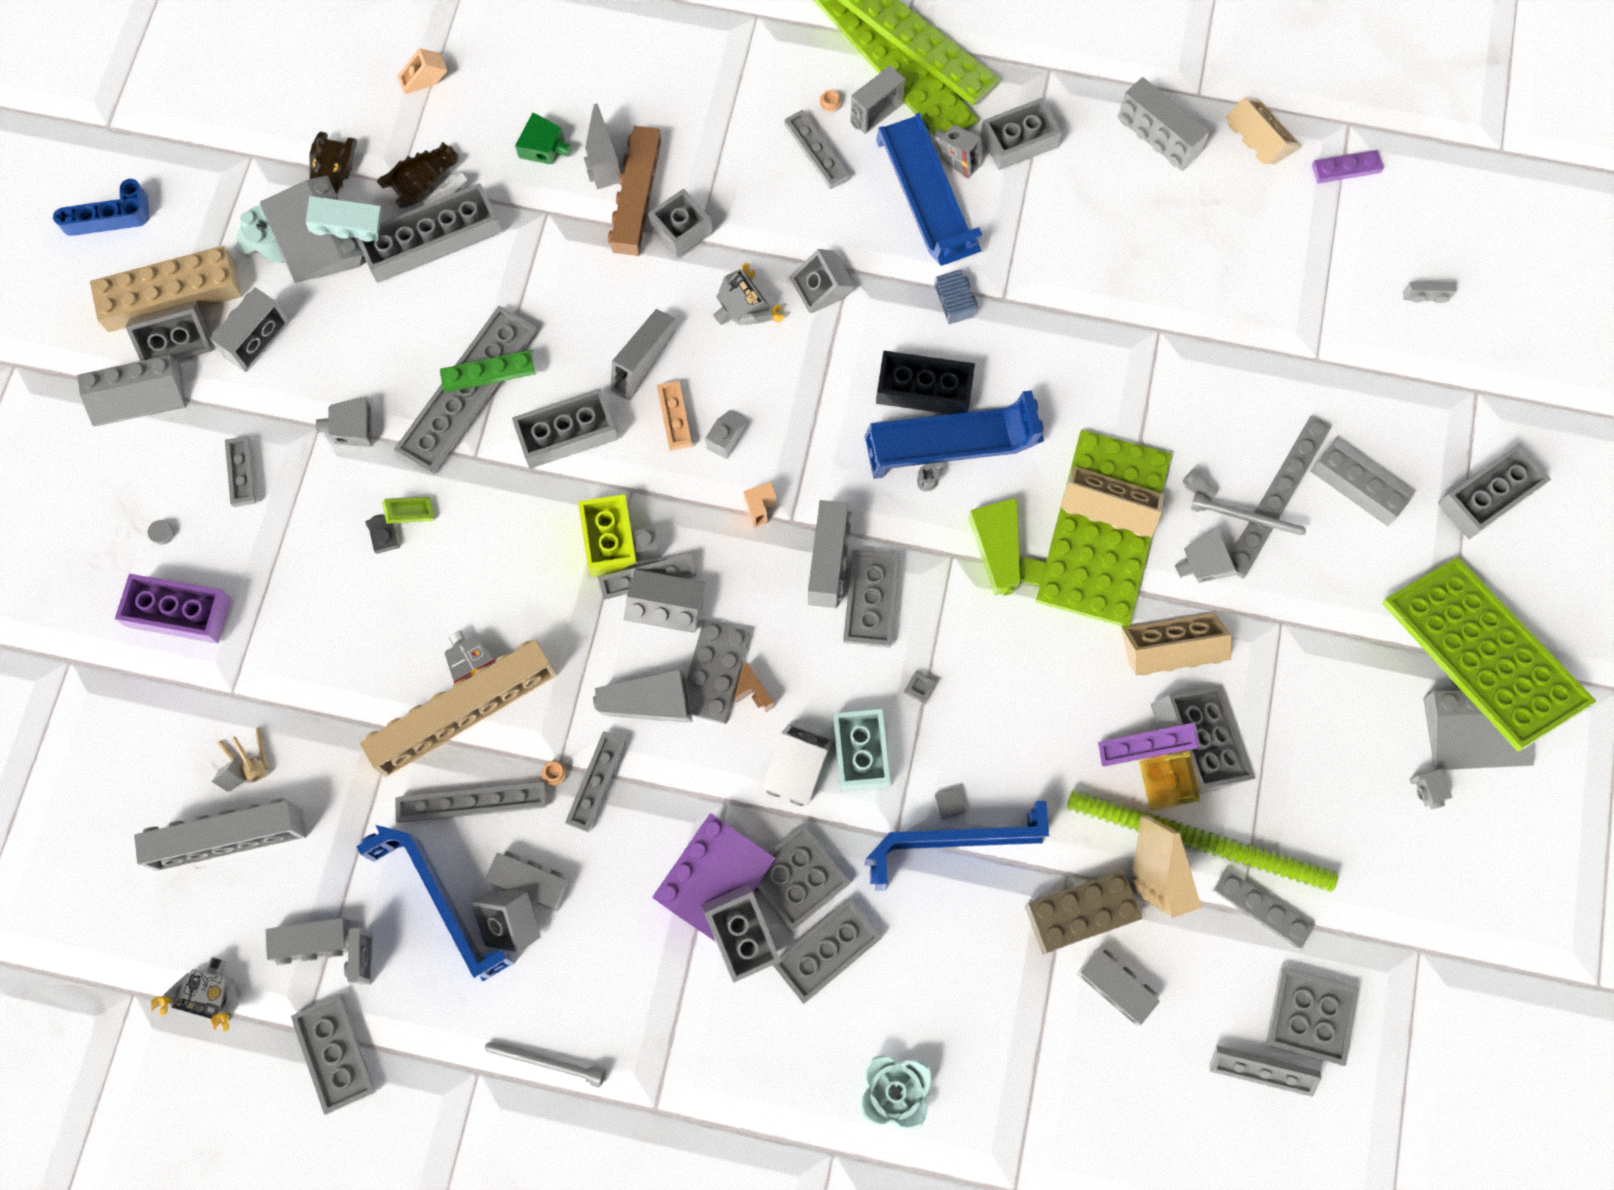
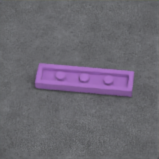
(1149, 744)

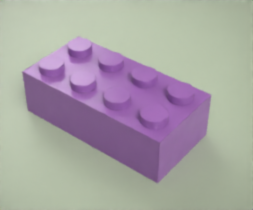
(173, 608)

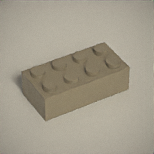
(1083, 912)

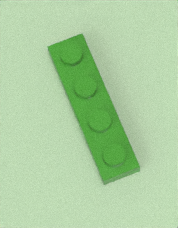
(487, 371)

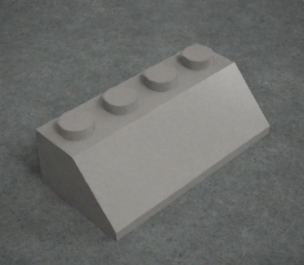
(132, 390)
(1363, 481)

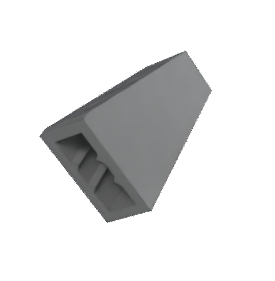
(641, 353)
(649, 698)

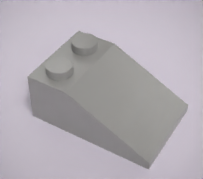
(601, 157)

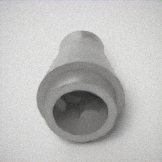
(1198, 482)

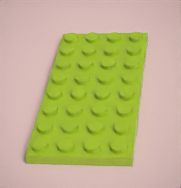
(1090, 563)
(1489, 653)

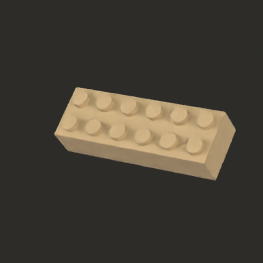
(198, 277)

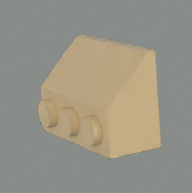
(1262, 131)

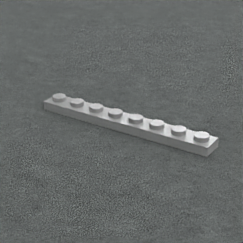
(1279, 494)

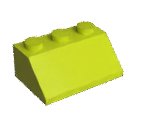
(606, 534)

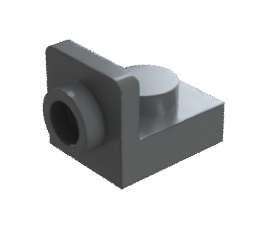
(382, 534)

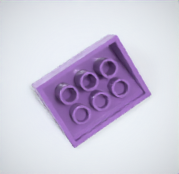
(710, 867)

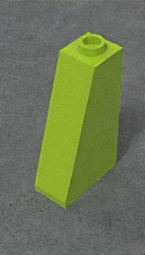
(997, 540)

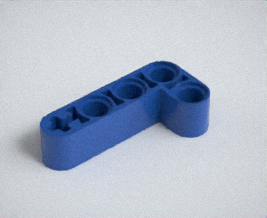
(104, 216)

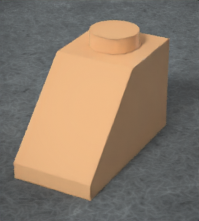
(422, 71)

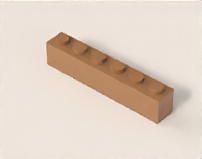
(635, 190)

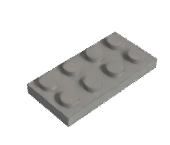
(871, 598)
(715, 670)
(827, 951)
(333, 1054)

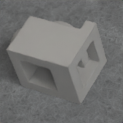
(1432, 789)

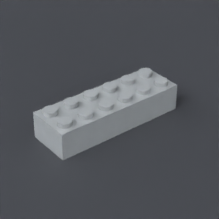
(430, 232)
(219, 835)

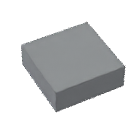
(920, 687)
(950, 803)

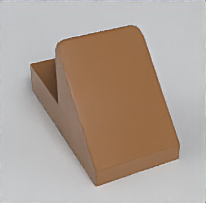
(750, 684)

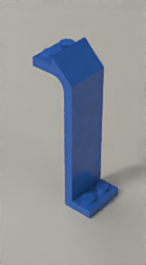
(928, 191)
(954, 436)
(1036, 829)
(377, 846)

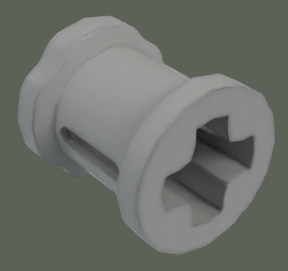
(925, 472)

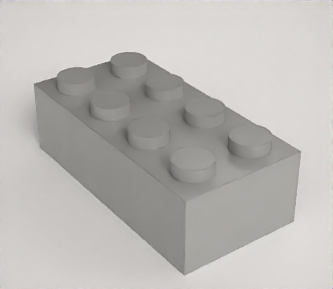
(1162, 124)
(565, 428)
(1494, 491)
(828, 551)

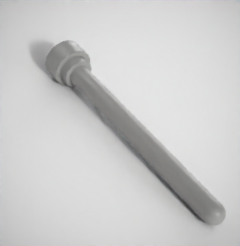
(1202, 503)
(592, 1075)

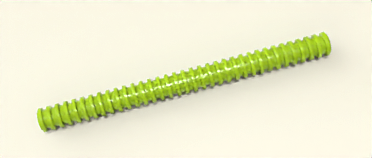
(1209, 842)

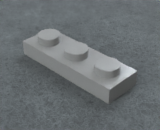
(240, 471)

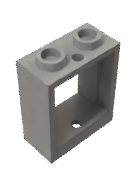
(877, 99)

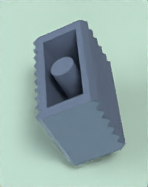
(955, 296)

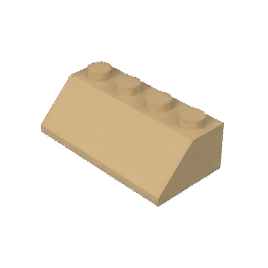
(1112, 502)
(1177, 643)

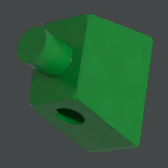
(542, 141)

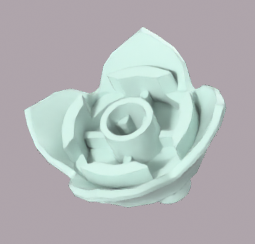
(253, 238)
(911, 1076)

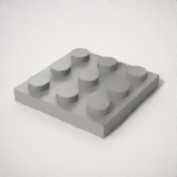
(801, 878)
(1312, 1016)

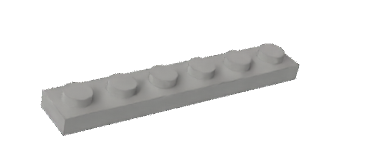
(470, 802)

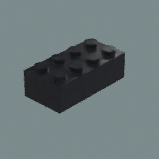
(925, 383)

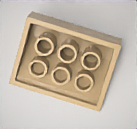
(1163, 869)

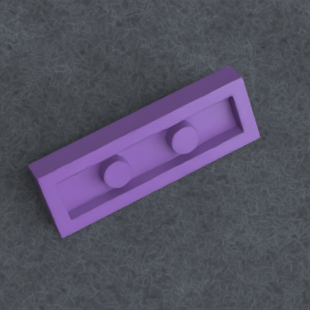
(1347, 166)

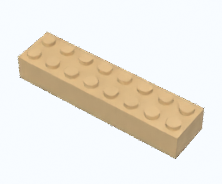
(457, 709)

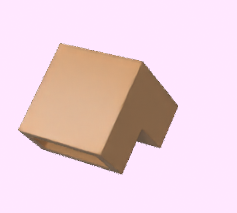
(757, 501)

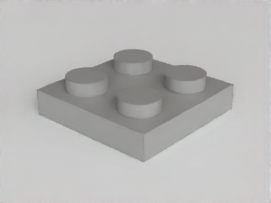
(359, 961)

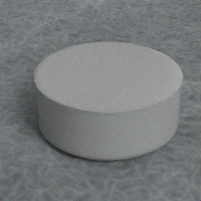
(160, 532)

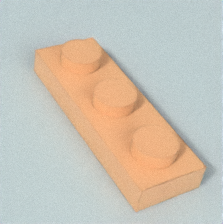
(674, 415)

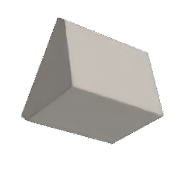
(229, 776)

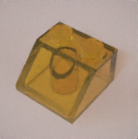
(1169, 781)

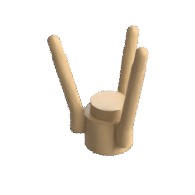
(253, 768)

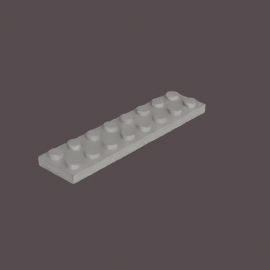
(451, 413)

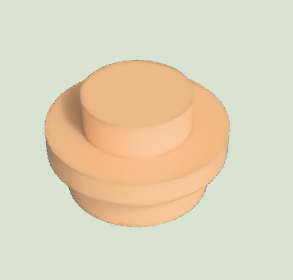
(830, 101)
(554, 773)

